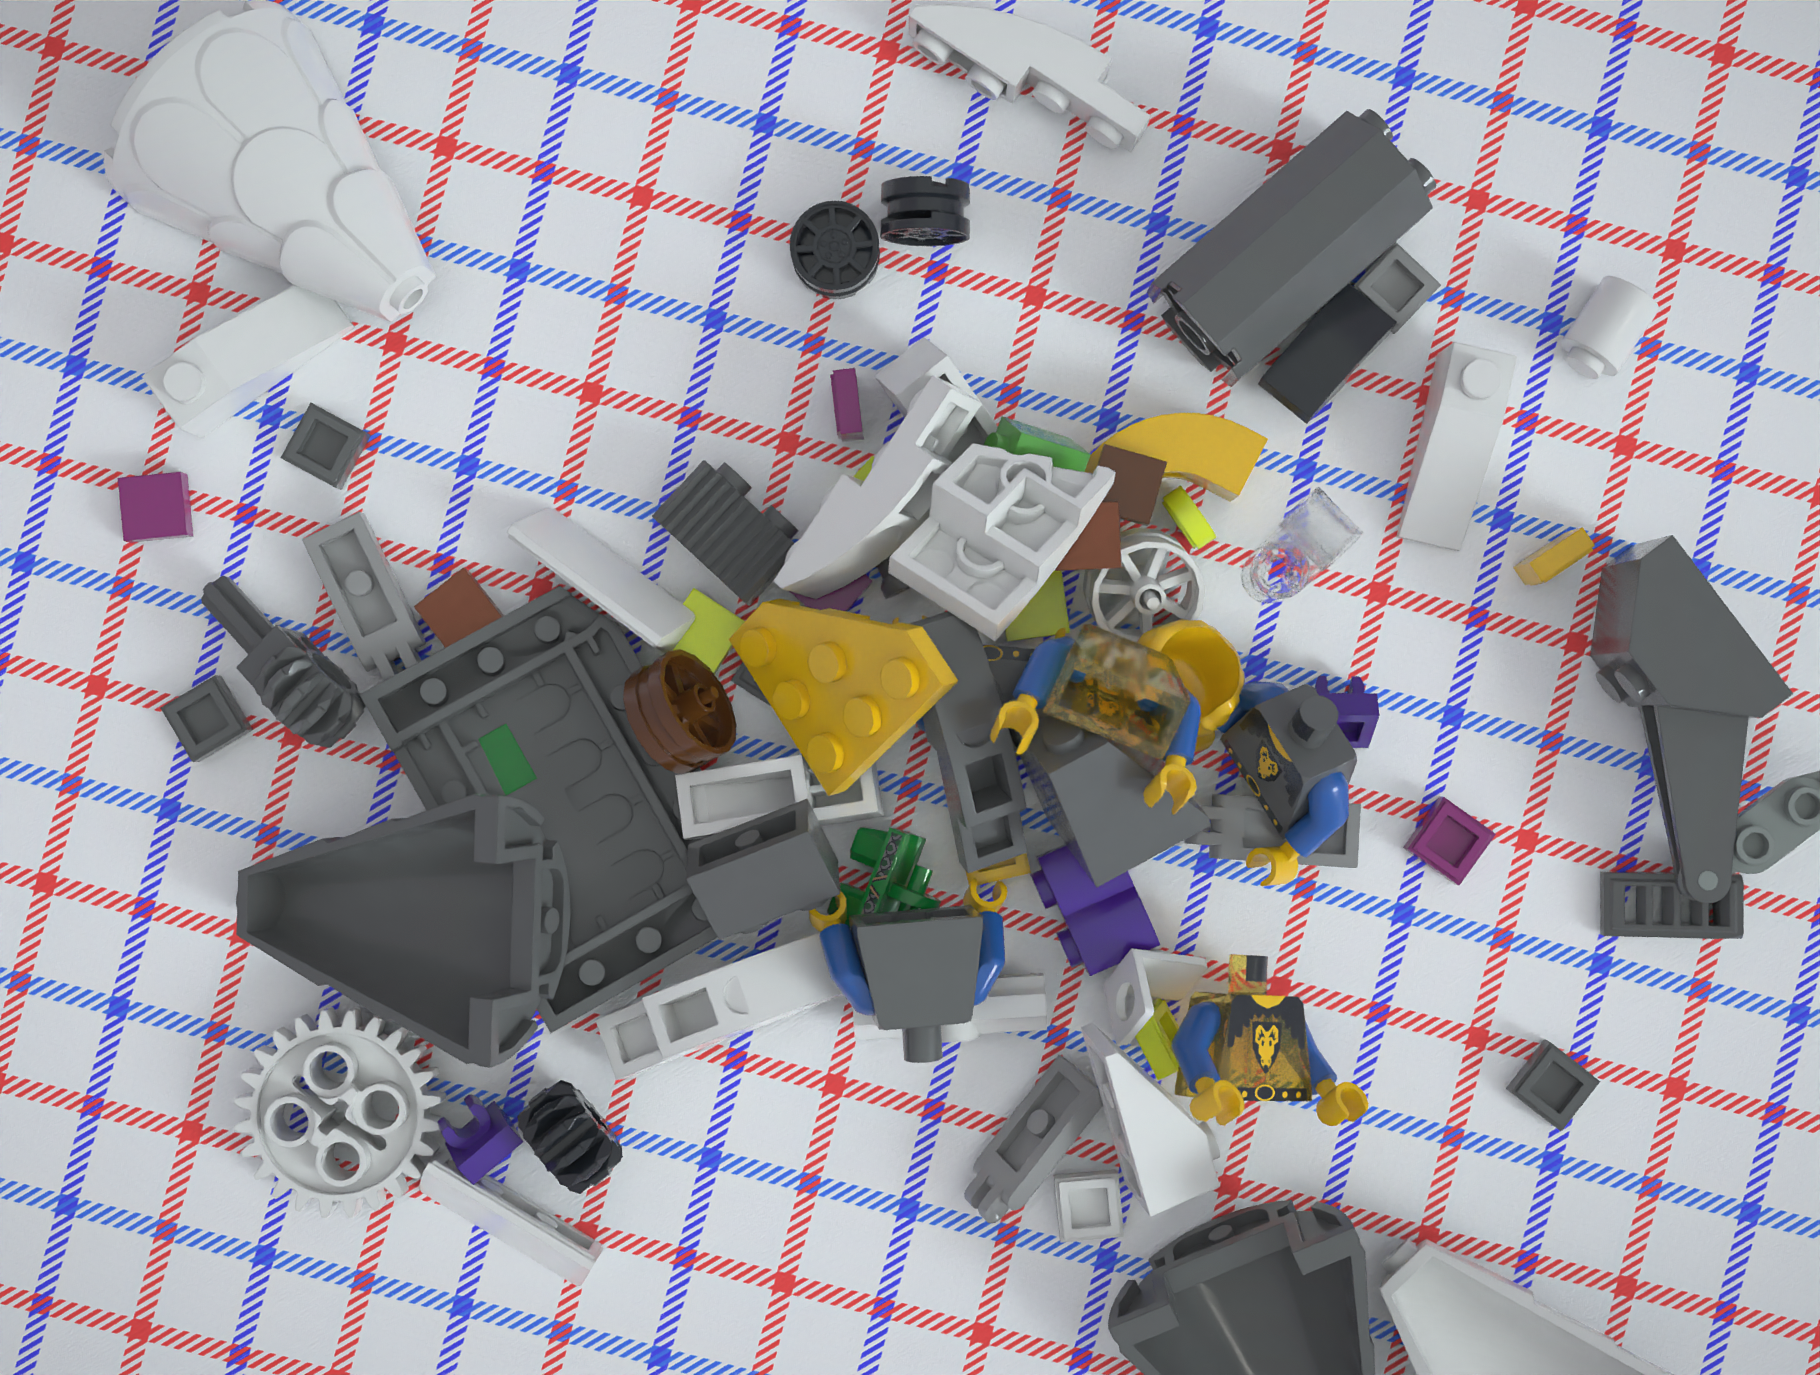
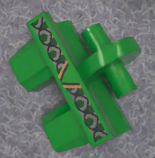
(896, 877)

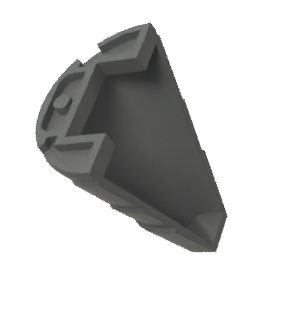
(425, 921)
(1252, 1298)

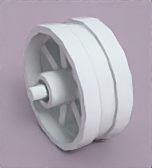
(1143, 586)

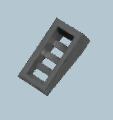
(1727, 912)

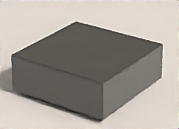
(325, 446)
(206, 718)
(1553, 1085)

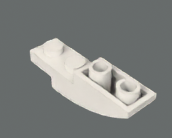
(1009, 50)
(872, 518)
(717, 1006)

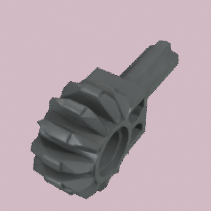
(287, 669)

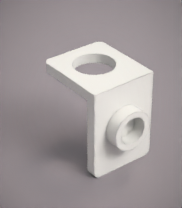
(1147, 977)

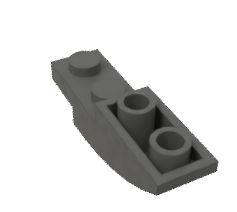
(977, 775)

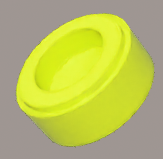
(1188, 518)

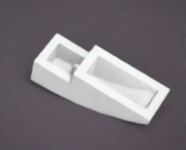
(739, 793)

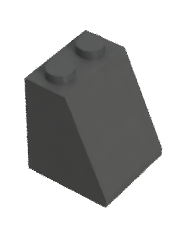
(1097, 798)

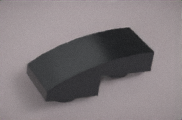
(1327, 353)

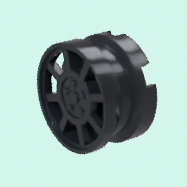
(925, 211)
(835, 249)

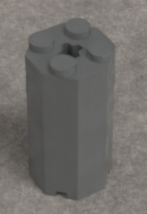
(1293, 244)

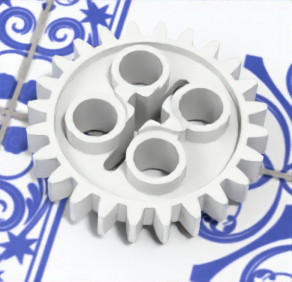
(307, 1159)

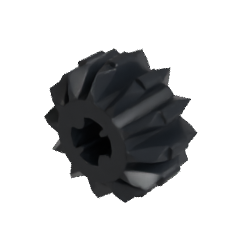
(570, 1137)

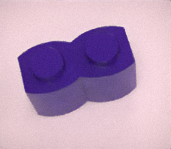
(1100, 920)

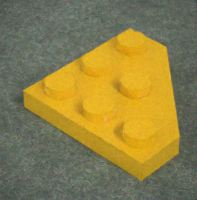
(841, 682)

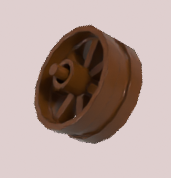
(679, 712)

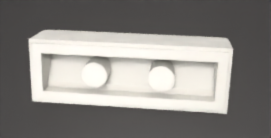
(603, 577)
(512, 1219)

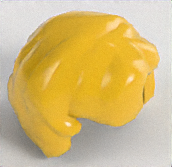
(1206, 667)

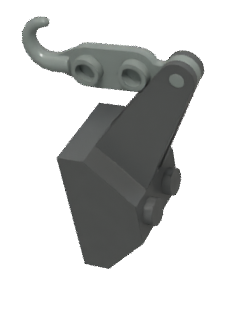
(1697, 681)

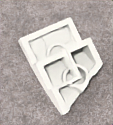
(997, 533)

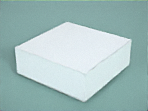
(1088, 1205)

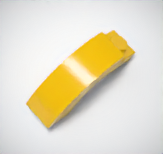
(1196, 449)

